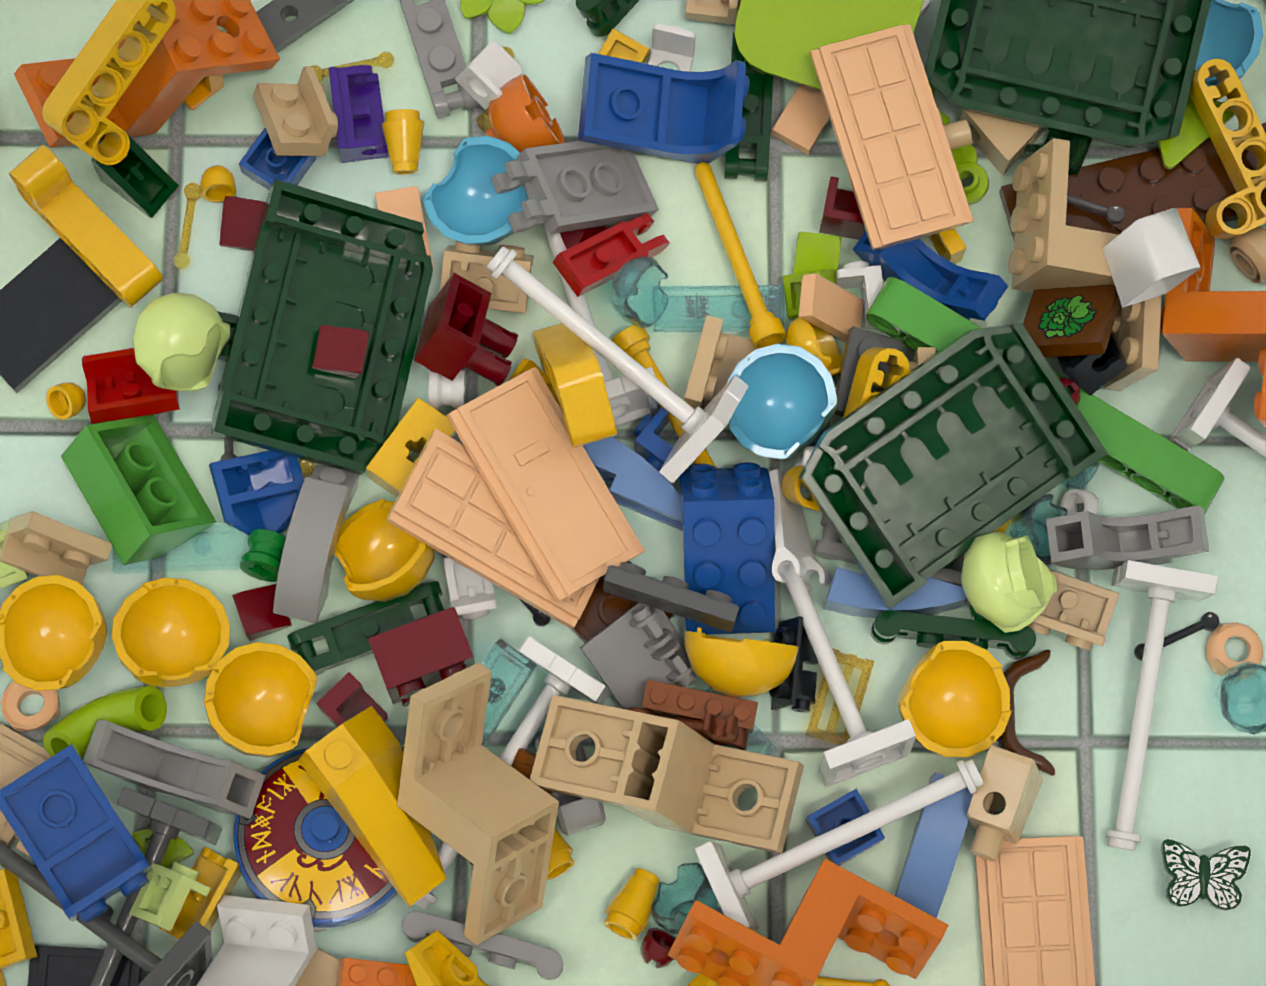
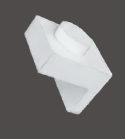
(861, 275)
(468, 591)

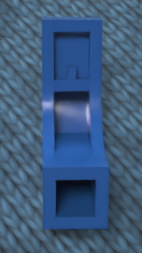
(960, 289)

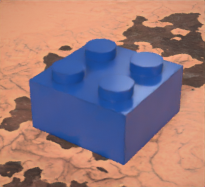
(265, 166)
(838, 813)

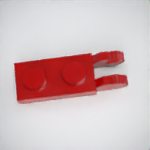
(604, 254)

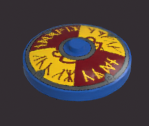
(305, 851)

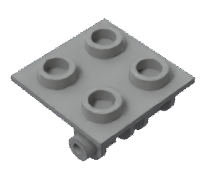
(638, 649)

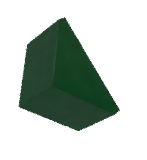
(138, 180)

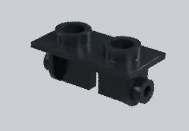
(800, 686)

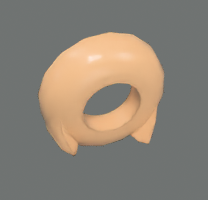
(1216, 646)
(11, 703)

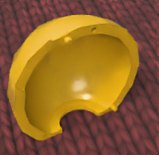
(380, 557)
(170, 632)
(50, 633)
(737, 665)
(259, 698)
(956, 699)

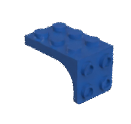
(663, 109)
(730, 541)
(74, 835)

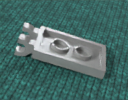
(576, 187)

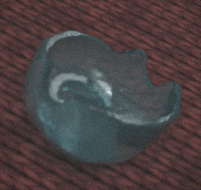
(638, 293)
(1033, 524)
(1243, 697)
(677, 898)

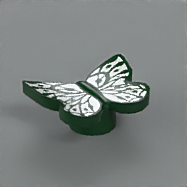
(1204, 876)

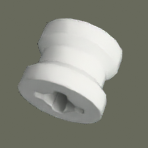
(447, 392)

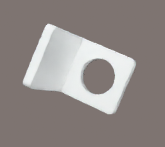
(672, 46)
(488, 74)

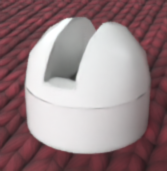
(1080, 496)

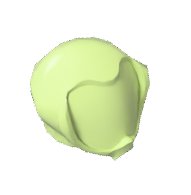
(179, 341)
(1006, 580)

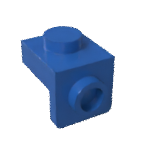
(648, 442)

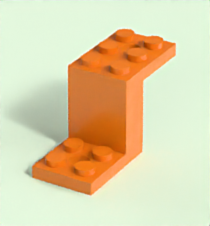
(176, 66)
(1215, 323)
(831, 908)

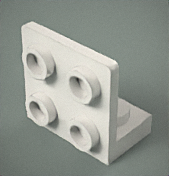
(262, 943)

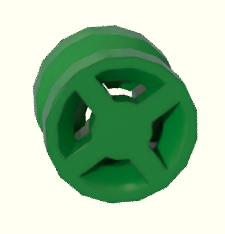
(263, 555)

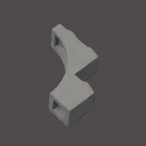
(174, 770)

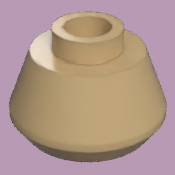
(1249, 254)

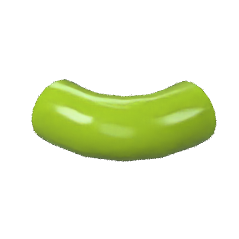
(132, 708)

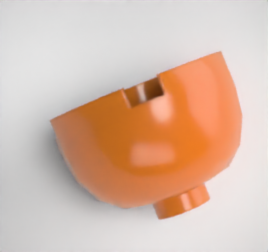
(522, 116)

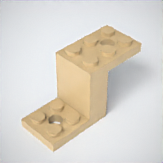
(1064, 256)
(666, 774)
(476, 802)

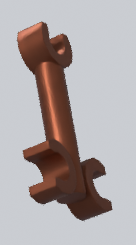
(720, 730)

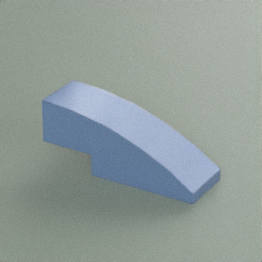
(636, 482)
(854, 596)
(934, 851)

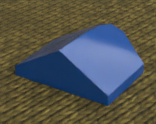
(257, 490)

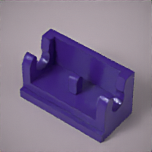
(358, 112)

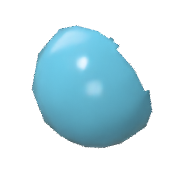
(1231, 34)
(466, 201)
(785, 402)

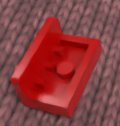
(122, 388)

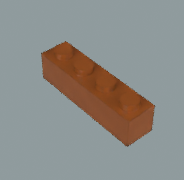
(693, 704)

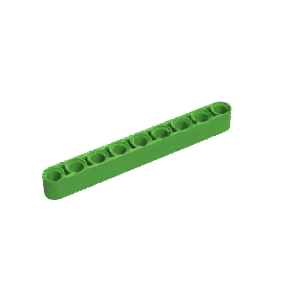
(1130, 446)

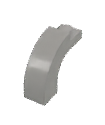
(312, 542)
(1107, 542)

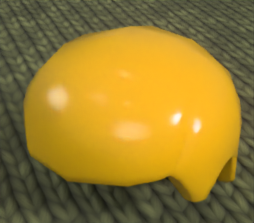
(816, 342)

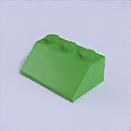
(136, 487)

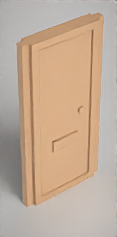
(891, 137)
(545, 484)
(458, 516)
(1035, 914)

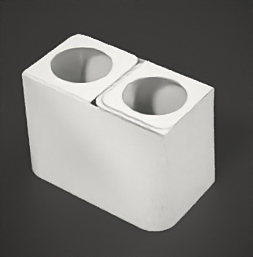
(1150, 257)

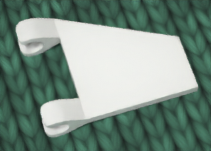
(792, 538)

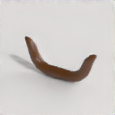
(1008, 738)

